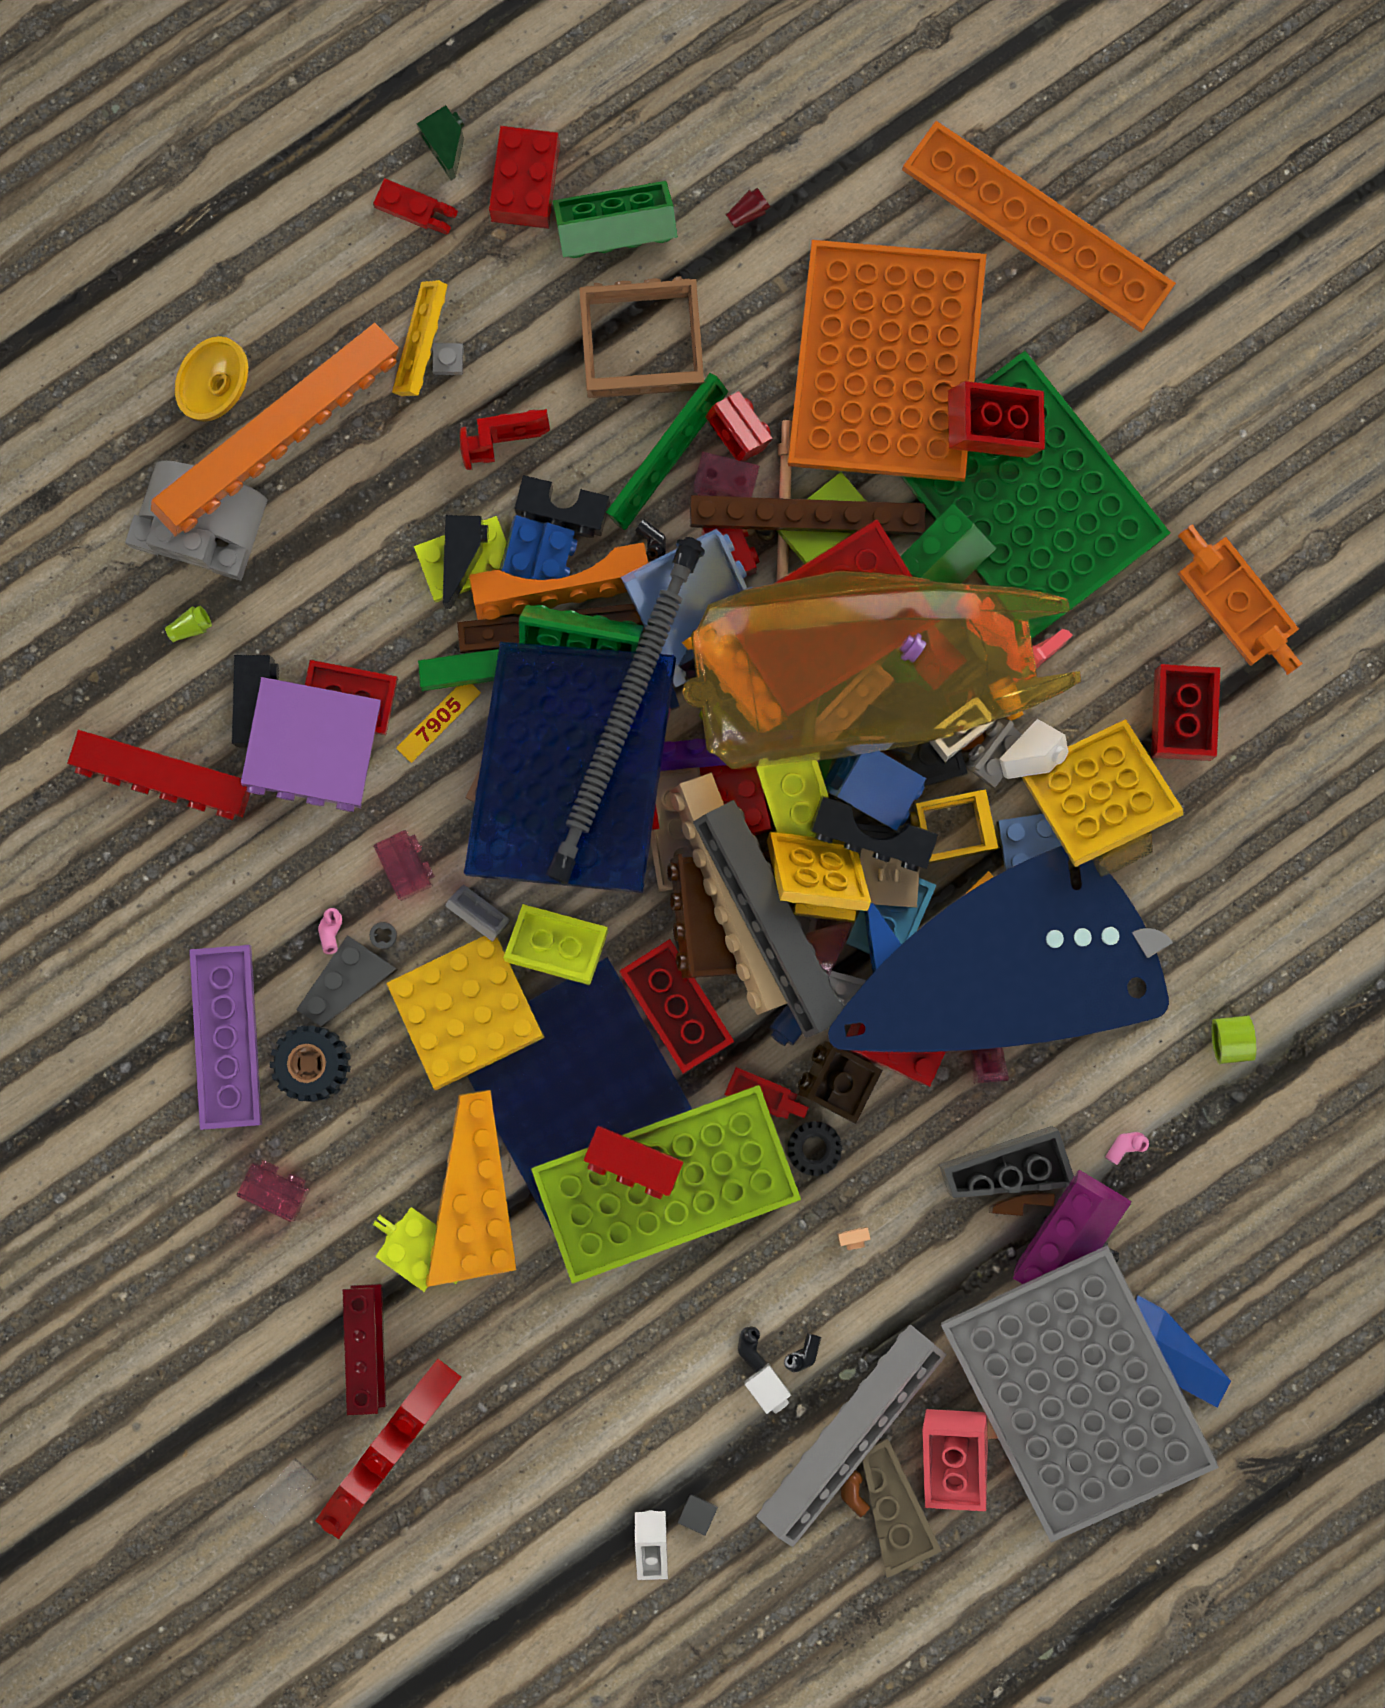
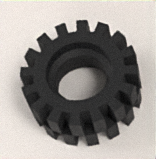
(832, 1154)

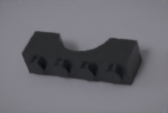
(909, 845)

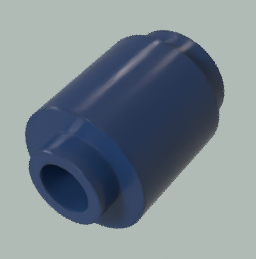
(785, 1028)

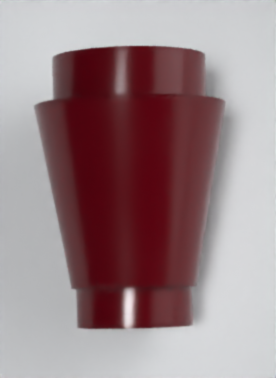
(748, 208)

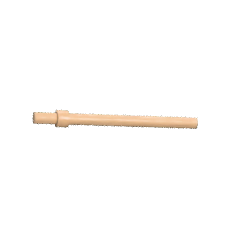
(785, 493)

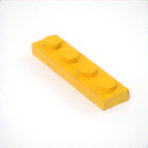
(420, 338)

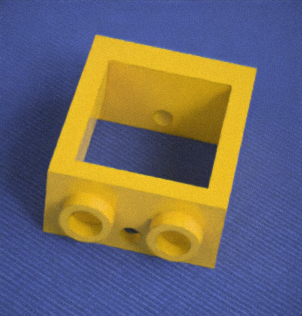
(983, 819)

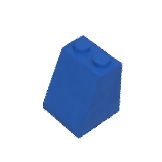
(876, 786)

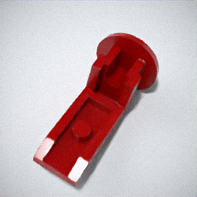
(500, 429)

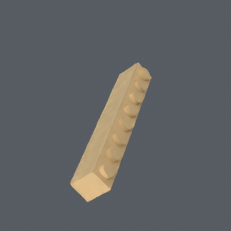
(692, 801)

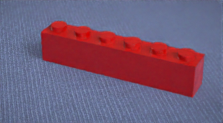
(158, 773)

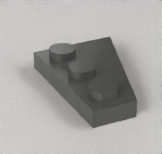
(343, 981)

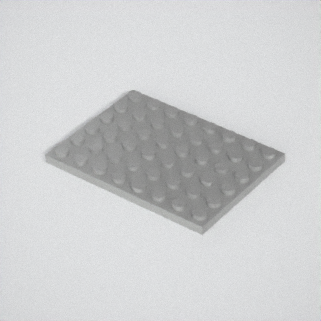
(1079, 1394)

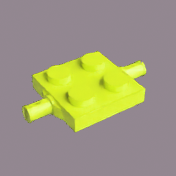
(408, 1246)

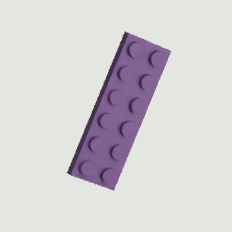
(225, 1037)

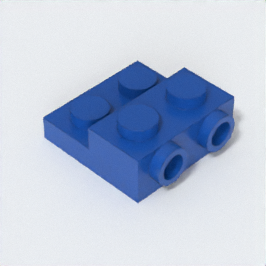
(537, 550)

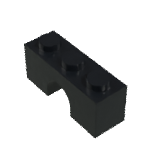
(585, 515)

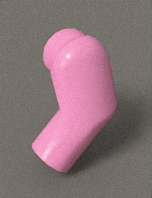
(328, 930)
(1127, 1143)

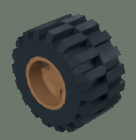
(310, 1063)

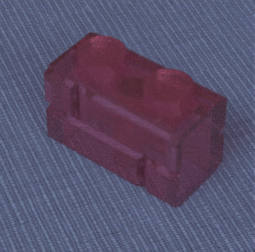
(403, 864)
(274, 1191)

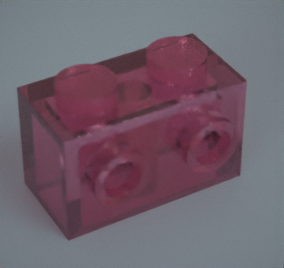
(725, 477)

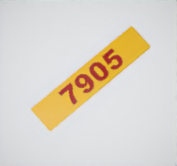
(437, 721)

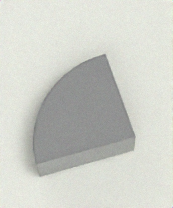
(1151, 940)

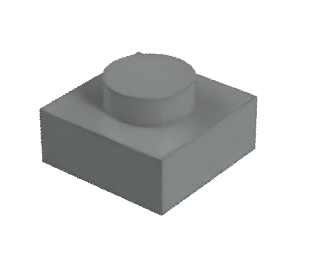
(448, 358)

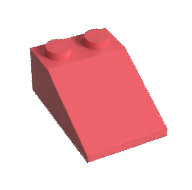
(955, 1459)

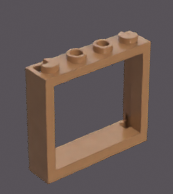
(641, 384)

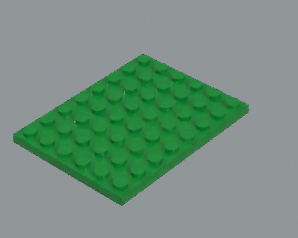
(1056, 518)

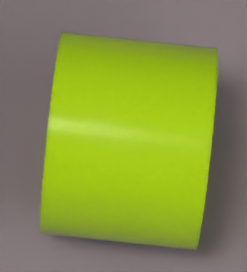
(1234, 1039)

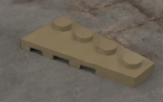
(898, 1517)

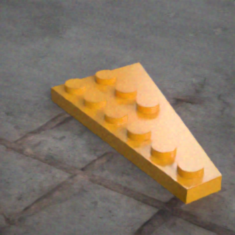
(473, 1212)

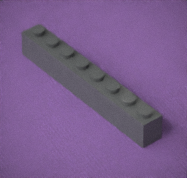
(769, 919)

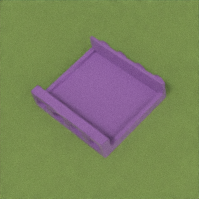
(310, 744)

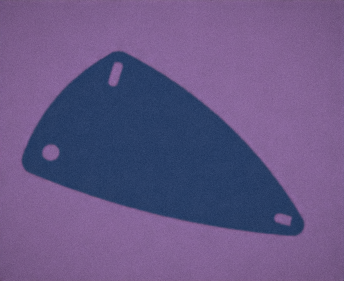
(992, 981)

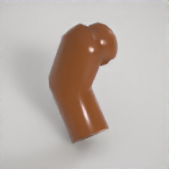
(851, 1496)

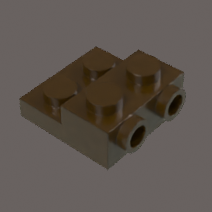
(839, 1081)

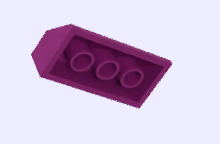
(1073, 1228)

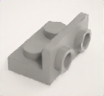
(985, 756)

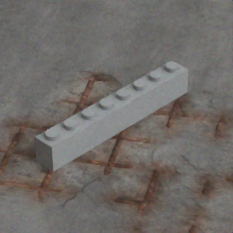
(850, 1435)

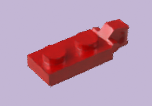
(778, 1098)

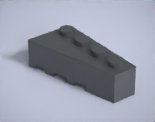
(1012, 1166)

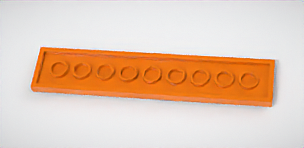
(1038, 226)

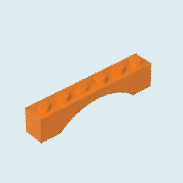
(504, 594)

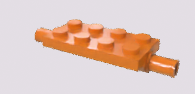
(1238, 601)

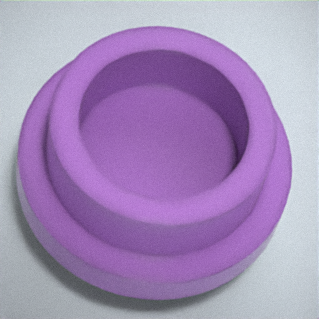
(912, 647)

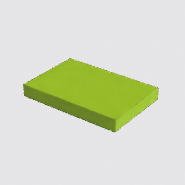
(811, 544)

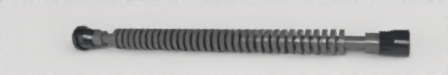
(684, 562)

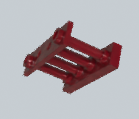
(364, 1349)

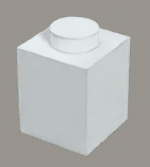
(768, 1389)

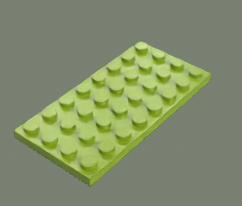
(727, 1176)

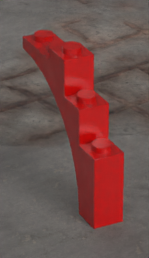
(387, 1448)

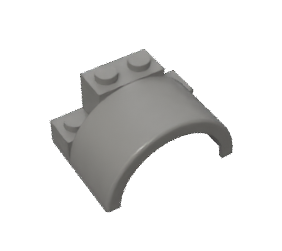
(233, 521)

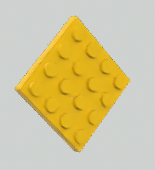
(1103, 794)
(464, 1011)

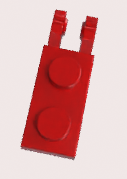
(412, 206)

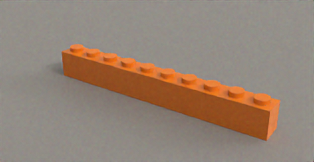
(274, 430)

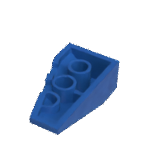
(1186, 1360)

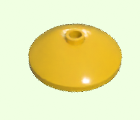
(211, 379)

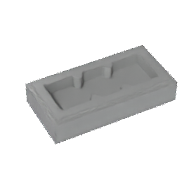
(477, 912)

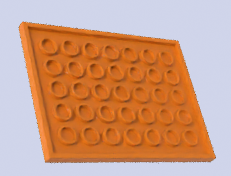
(878, 357)

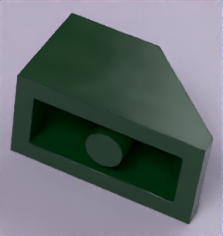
(444, 138)

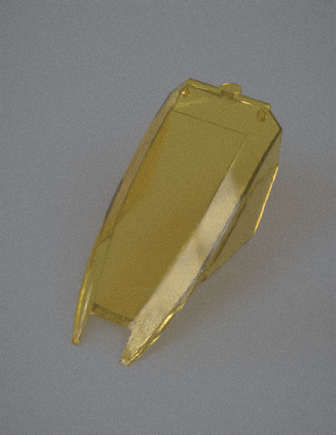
(821, 674)

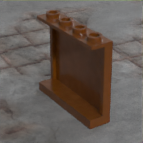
(696, 927)

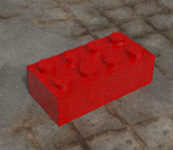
(676, 1007)

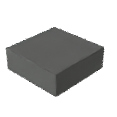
(697, 1514)

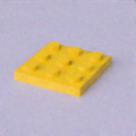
(817, 872)

